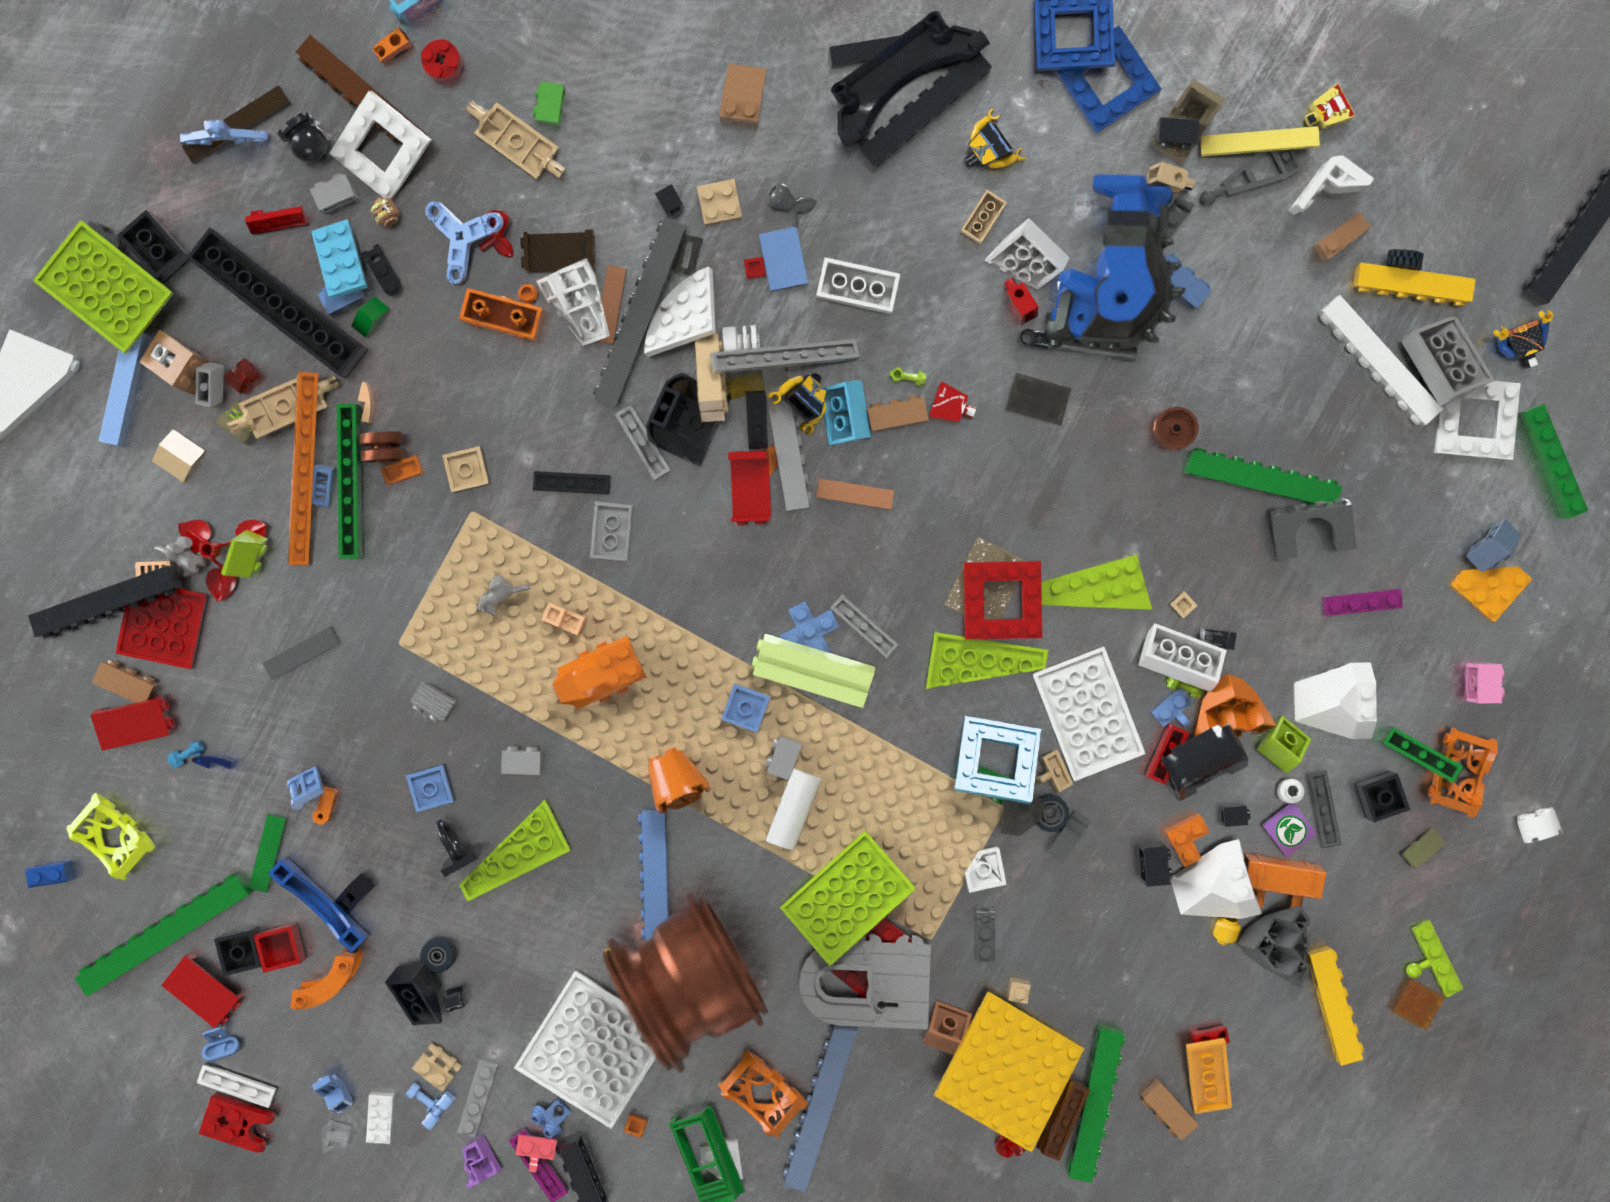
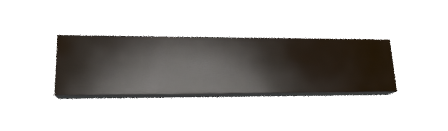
(243, 119)

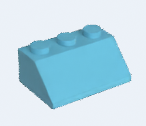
(846, 413)

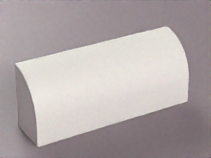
(793, 809)

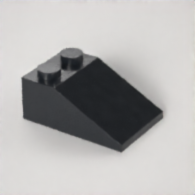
(416, 994)

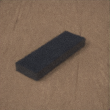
(756, 420)

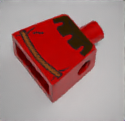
(1024, 307)

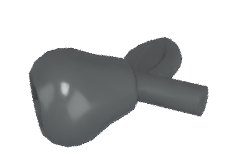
(782, 198)

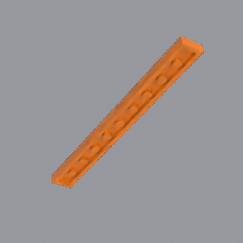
(302, 468)

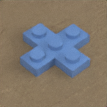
(810, 629)

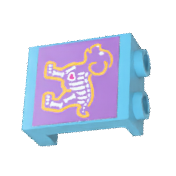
(411, 9)

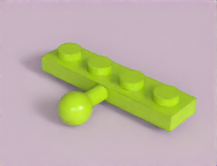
(1435, 959)

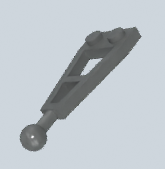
(1286, 161)

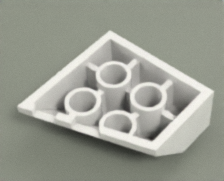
(1029, 255)

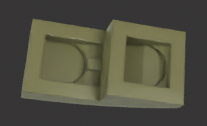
(1424, 848)

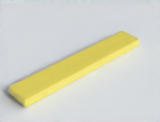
(1259, 141)

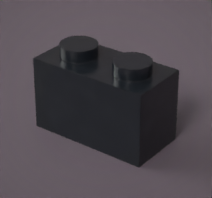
(1177, 133)

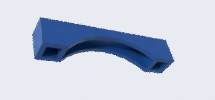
(337, 920)

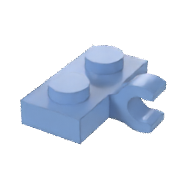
(1172, 708)

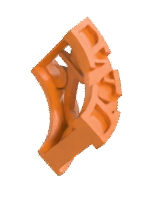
(1485, 760)
(321, 990)
(789, 1097)

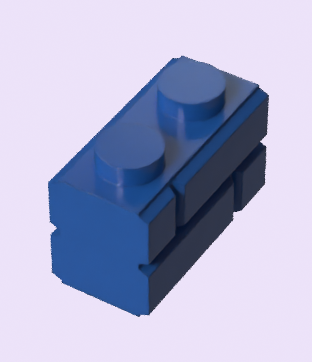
(49, 874)

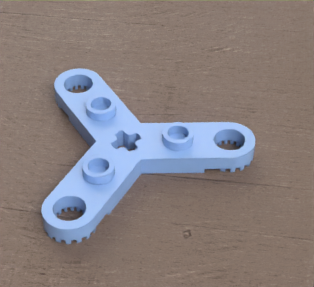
(220, 131)
(472, 231)

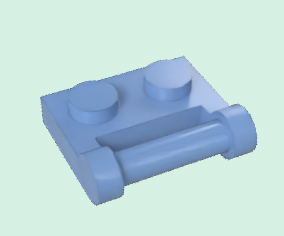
(310, 784)

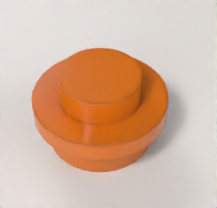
(527, 293)

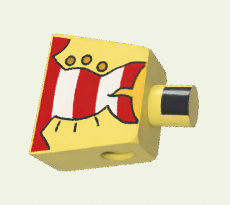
(1330, 109)

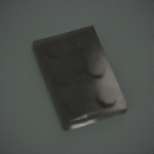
(1038, 399)

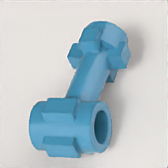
(176, 759)

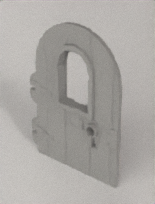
(894, 975)

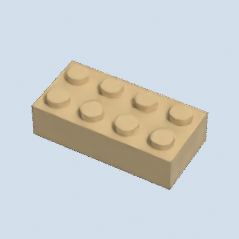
(983, 217)

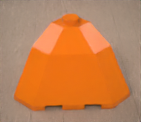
(1234, 703)

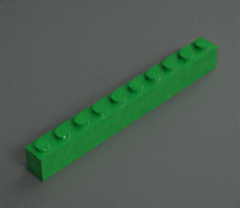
(160, 936)

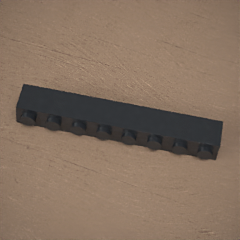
(924, 110)
(1572, 245)
(104, 602)

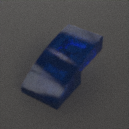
(210, 761)

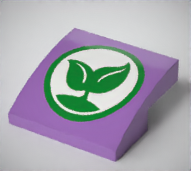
(1289, 829)

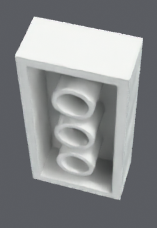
(380, 1117)

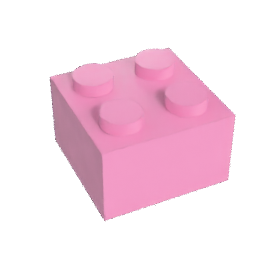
(1484, 682)

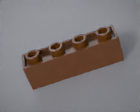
(1062, 1120)

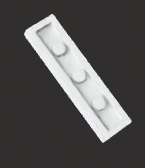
(236, 1085)

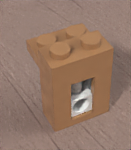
(173, 362)

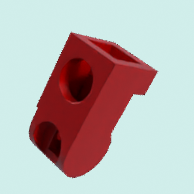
(1210, 1034)

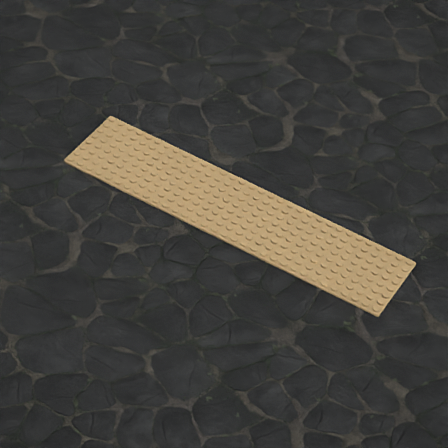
(680, 706)

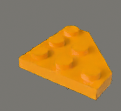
(1491, 590)

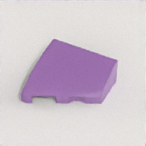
(479, 1162)

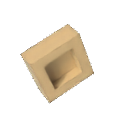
(1183, 604)

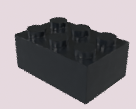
(153, 245)

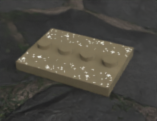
(996, 593)

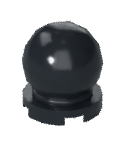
(304, 138)

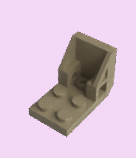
(1195, 103)

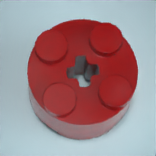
(452, 64)

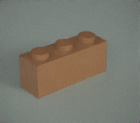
(897, 413)
(125, 682)
(1168, 1110)

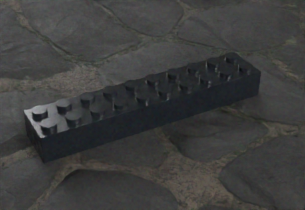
(276, 302)

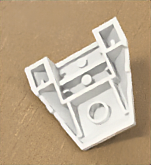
(578, 300)
(1339, 701)
(1217, 885)

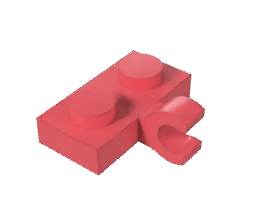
(535, 1148)

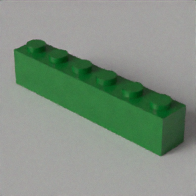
(1553, 461)

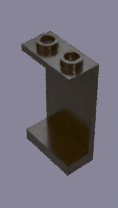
(556, 250)

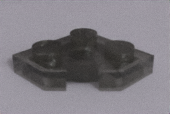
(1020, 816)

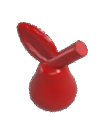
(499, 242)

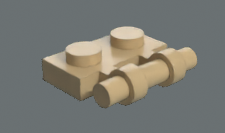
(433, 1071)

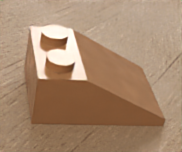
(742, 95)

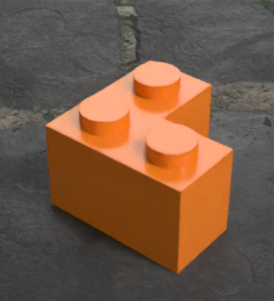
(1182, 836)

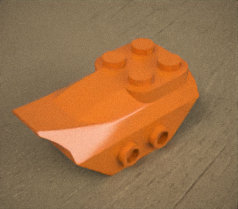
(598, 674)

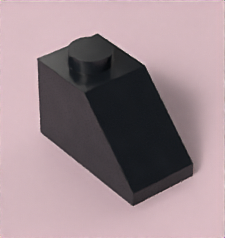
(354, 893)

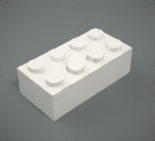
(858, 286)
(1182, 657)

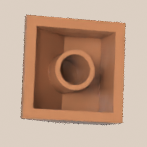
(946, 1027)

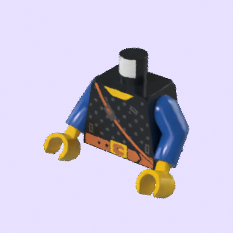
(1525, 339)

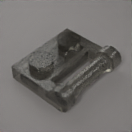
(677, 266)

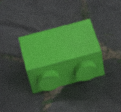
(550, 104)

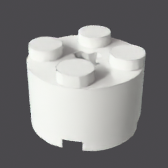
(1539, 825)

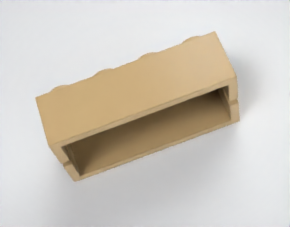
(711, 386)

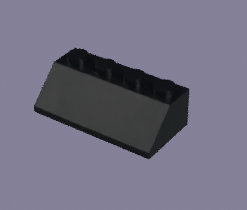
(580, 1169)

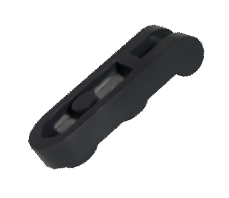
(383, 271)

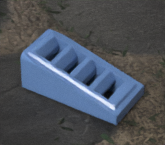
(330, 478)

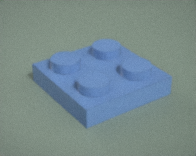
(745, 708)
(430, 788)

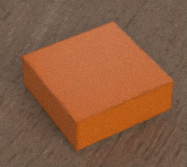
(635, 1125)

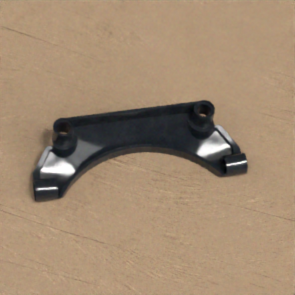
(910, 55)

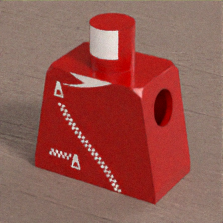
(950, 405)

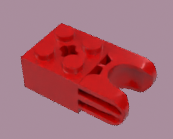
(239, 1122)

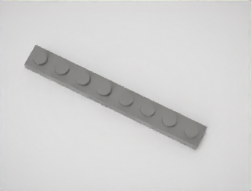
(784, 356)

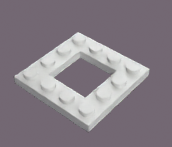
(413, 140)
(1505, 424)

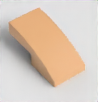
(366, 396)
(564, 618)

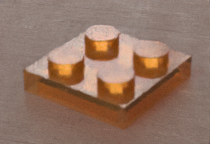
(1418, 1004)

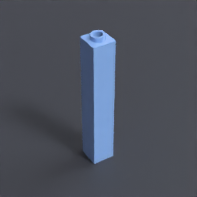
(122, 393)

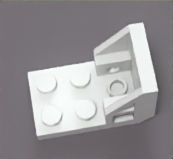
(1334, 176)

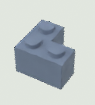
(1495, 546)

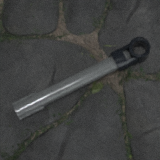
(1040, 341)

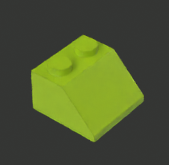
(245, 555)
(1284, 744)

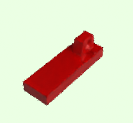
(263, 222)

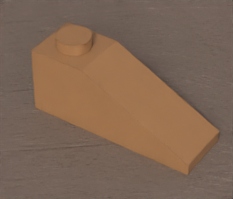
(1341, 237)

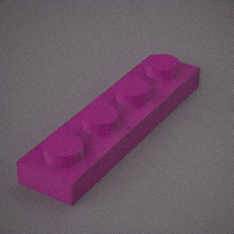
(1363, 602)
(545, 1174)

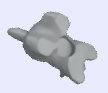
(180, 553)
(498, 591)

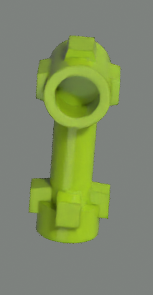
(897, 375)
(1175, 684)

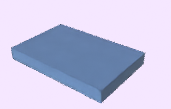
(783, 259)

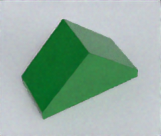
(369, 316)

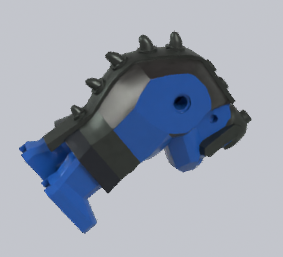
(1131, 273)

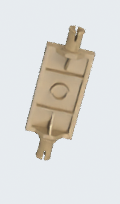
(516, 140)
(275, 408)

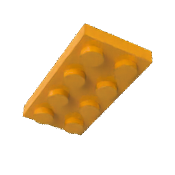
(1209, 1076)

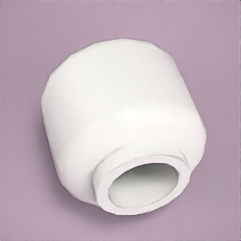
(1290, 791)

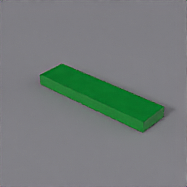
(267, 852)

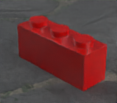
(1171, 738)

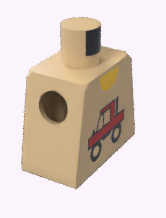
(1169, 176)

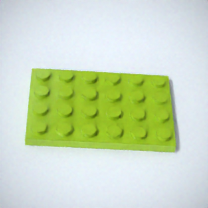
(103, 286)
(848, 898)

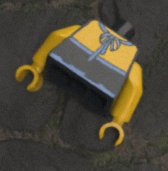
(991, 145)
(805, 397)

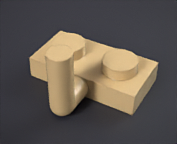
(1055, 772)

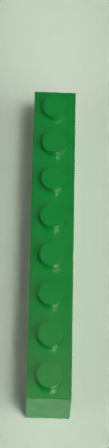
(1260, 478)
(349, 481)
(1095, 1110)

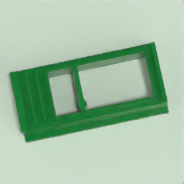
(718, 1191)

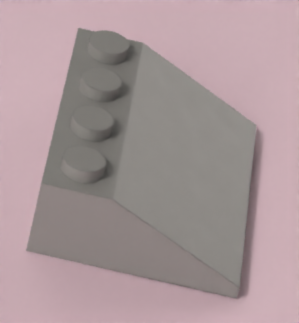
(1447, 360)

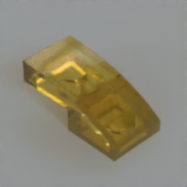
(737, 387)

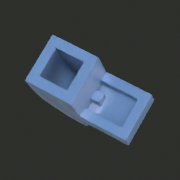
(334, 1092)

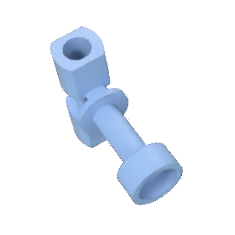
(435, 1107)

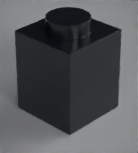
(669, 201)
(1234, 815)

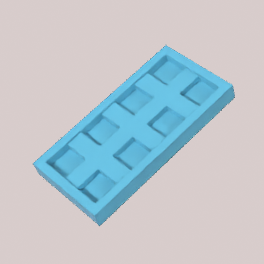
(339, 259)

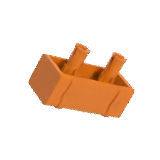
(502, 315)
(1285, 877)

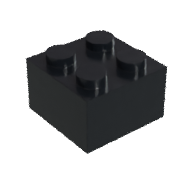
(1382, 796)
(1154, 864)
(238, 951)

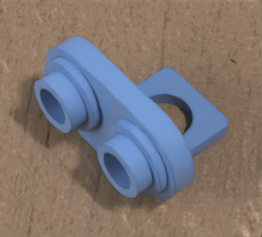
(219, 1047)
(547, 1120)

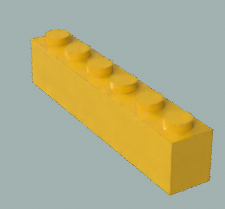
(1413, 283)
(1334, 1005)

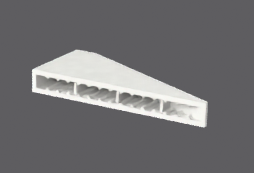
(29, 377)

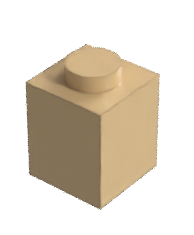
(1018, 990)

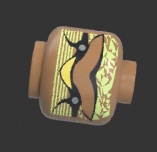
(385, 212)

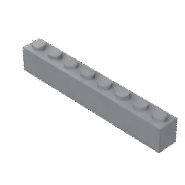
(786, 443)

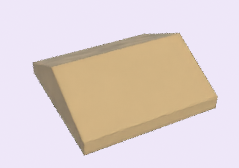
(178, 455)

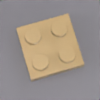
(719, 202)
(465, 469)

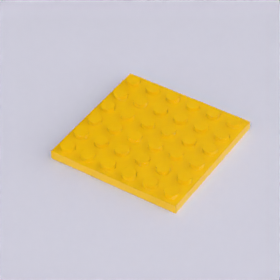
(1009, 1071)

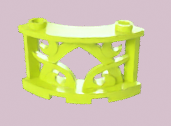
(139, 840)

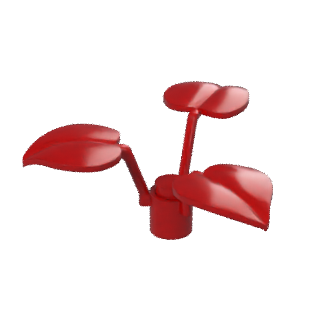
(200, 532)

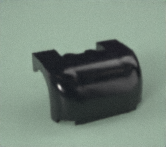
(677, 422)
(1204, 759)

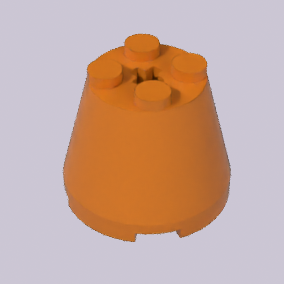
(675, 781)

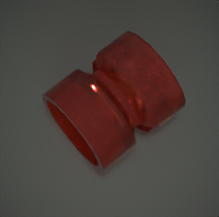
(244, 373)

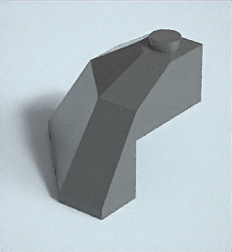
(1280, 943)

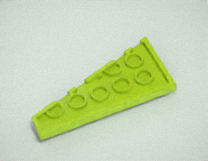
(1102, 586)
(962, 660)
(524, 849)

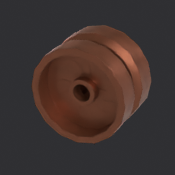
(1163, 428)
(381, 447)

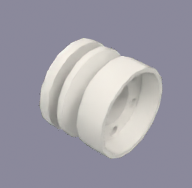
(733, 341)

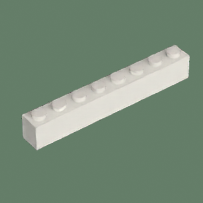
(1380, 361)

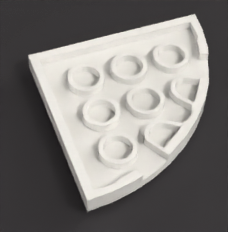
(683, 314)

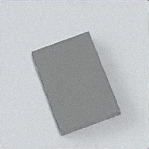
(611, 531)

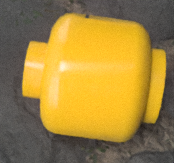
(1226, 930)

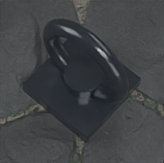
(458, 854)

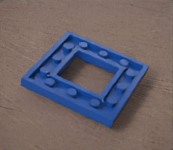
(1099, 56)
(1143, 86)

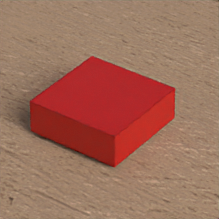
(755, 268)

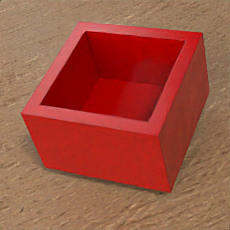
(279, 947)

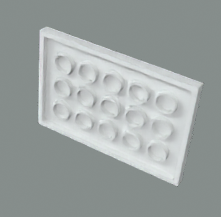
(1088, 713)

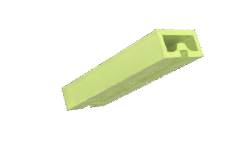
(813, 670)

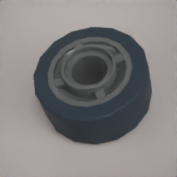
(1061, 815)

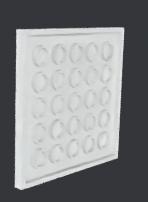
(588, 1051)

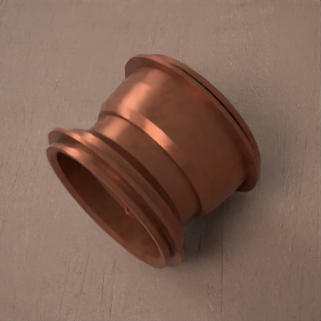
(684, 983)

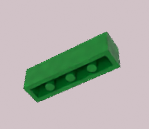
(1423, 755)

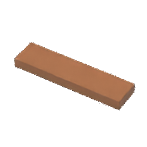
(612, 299)
(855, 493)

